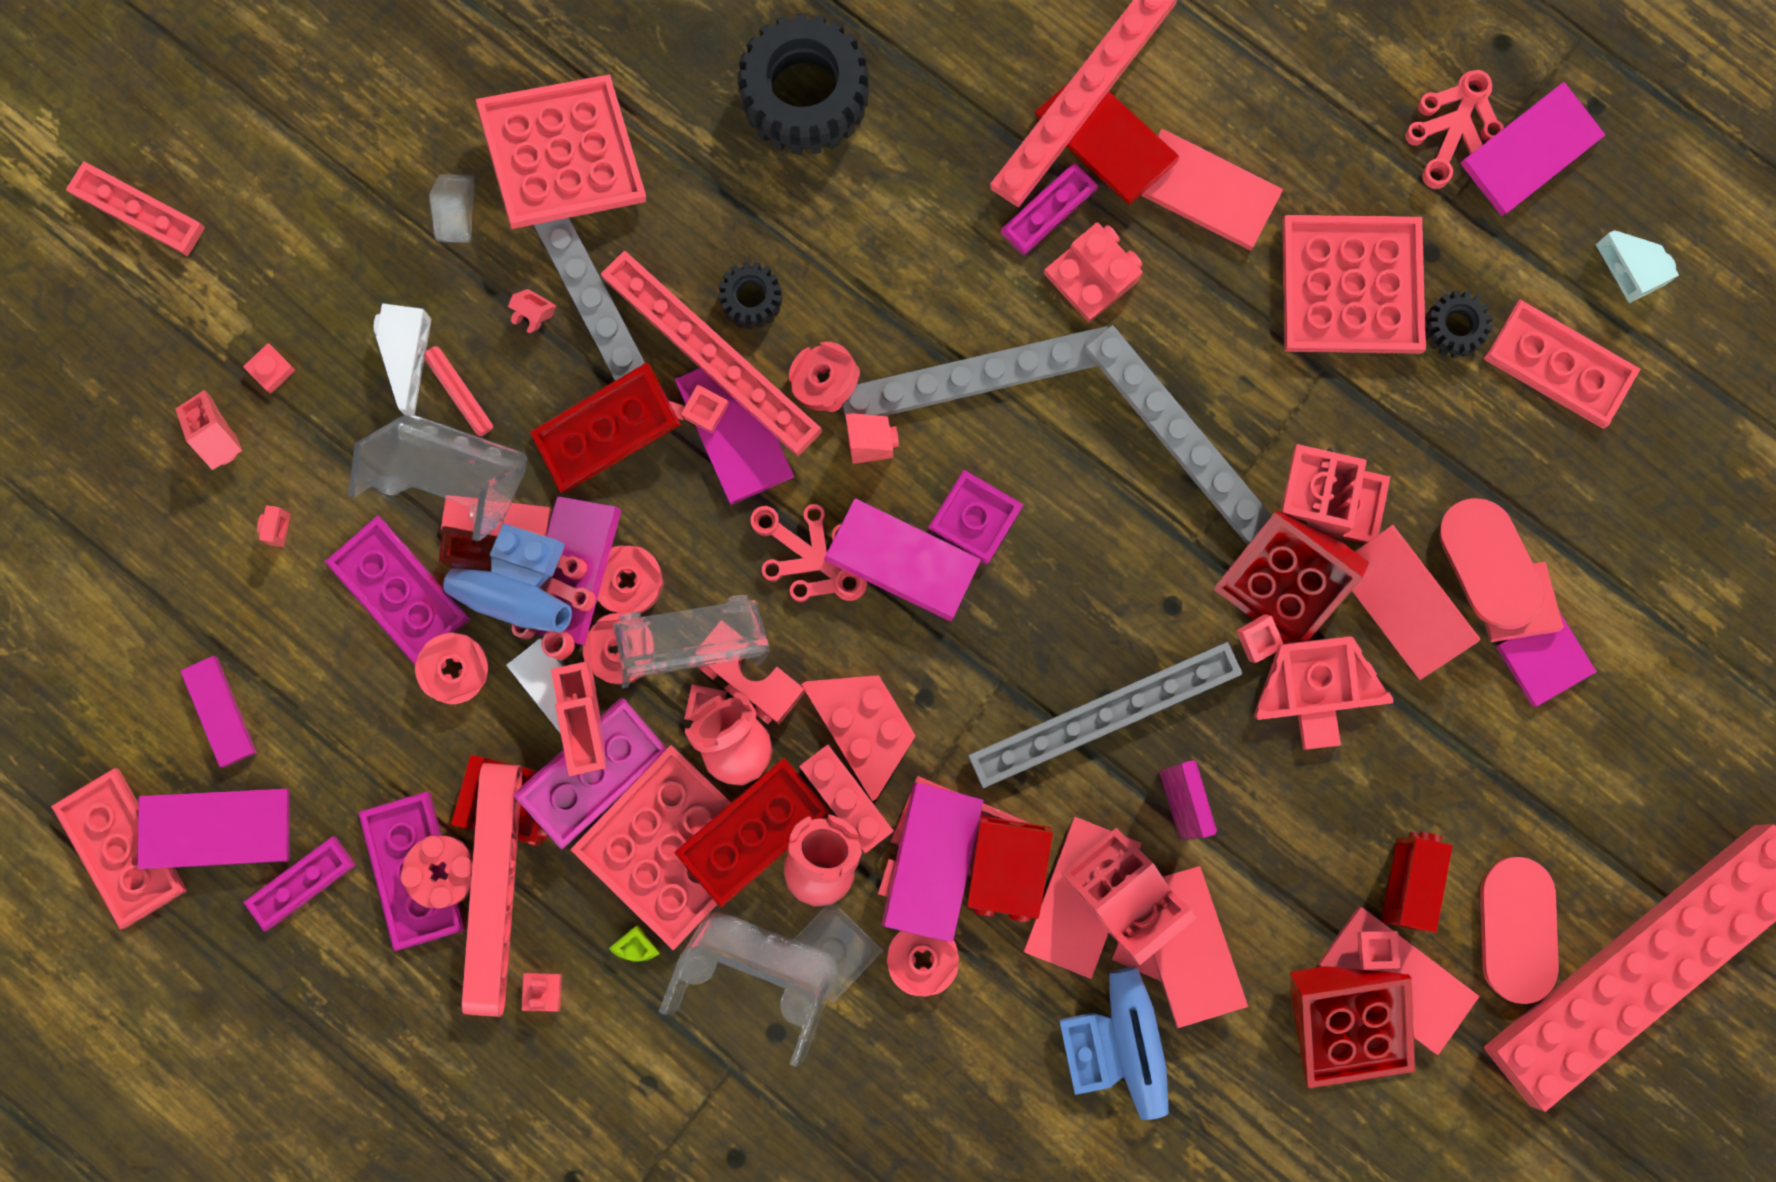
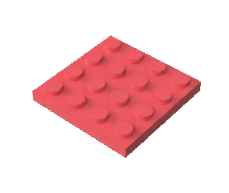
(560, 151)
(1353, 284)
(637, 841)

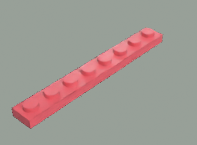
(1079, 99)
(711, 353)

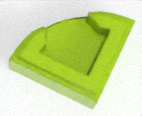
(635, 946)

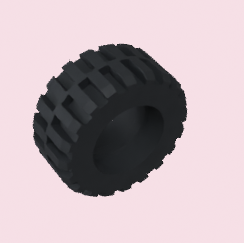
(797, 43)

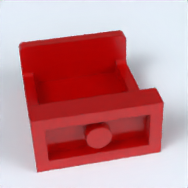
(466, 806)
(1009, 868)

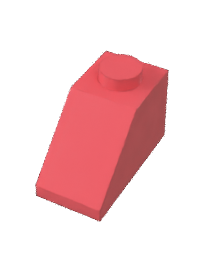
(870, 437)

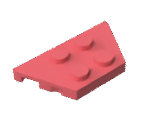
(1319, 679)
(864, 726)

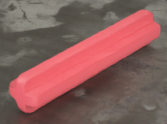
(458, 391)

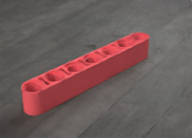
(492, 890)

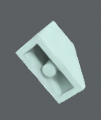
(1636, 264)

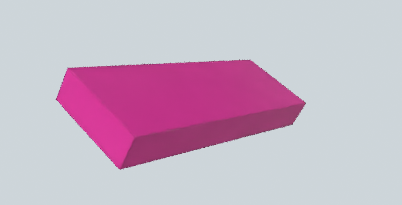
(1049, 209)
(218, 711)
(299, 883)

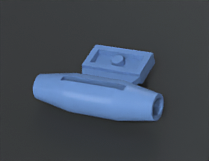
(512, 588)
(1120, 1046)

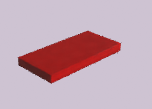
(1119, 148)
(605, 428)
(750, 832)

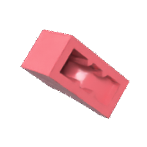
(207, 430)

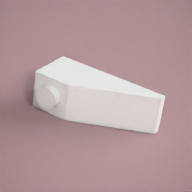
(402, 341)
(534, 673)

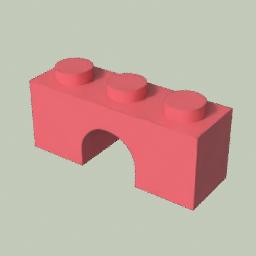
(772, 696)
(846, 797)

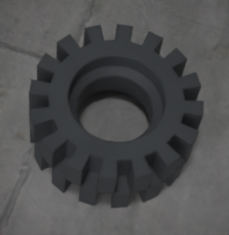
(1471, 310)
(750, 315)

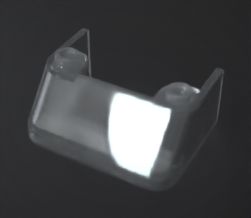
(441, 463)
(689, 638)
(766, 955)

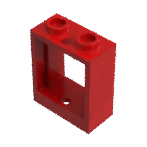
(1417, 882)

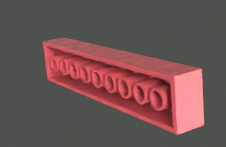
(1641, 972)

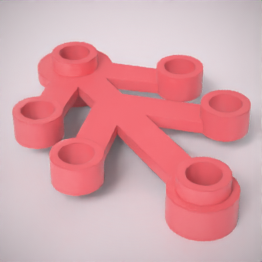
(1457, 123)
(811, 559)
(552, 640)

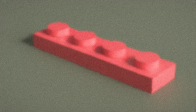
(135, 208)

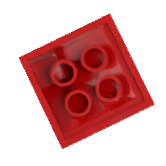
(1292, 576)
(1352, 1024)

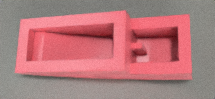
(579, 718)

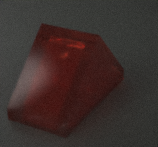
(463, 552)

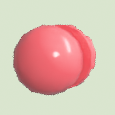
(730, 739)
(821, 860)

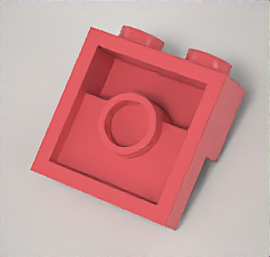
(1095, 271)

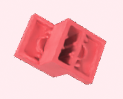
(1335, 494)
(1128, 896)

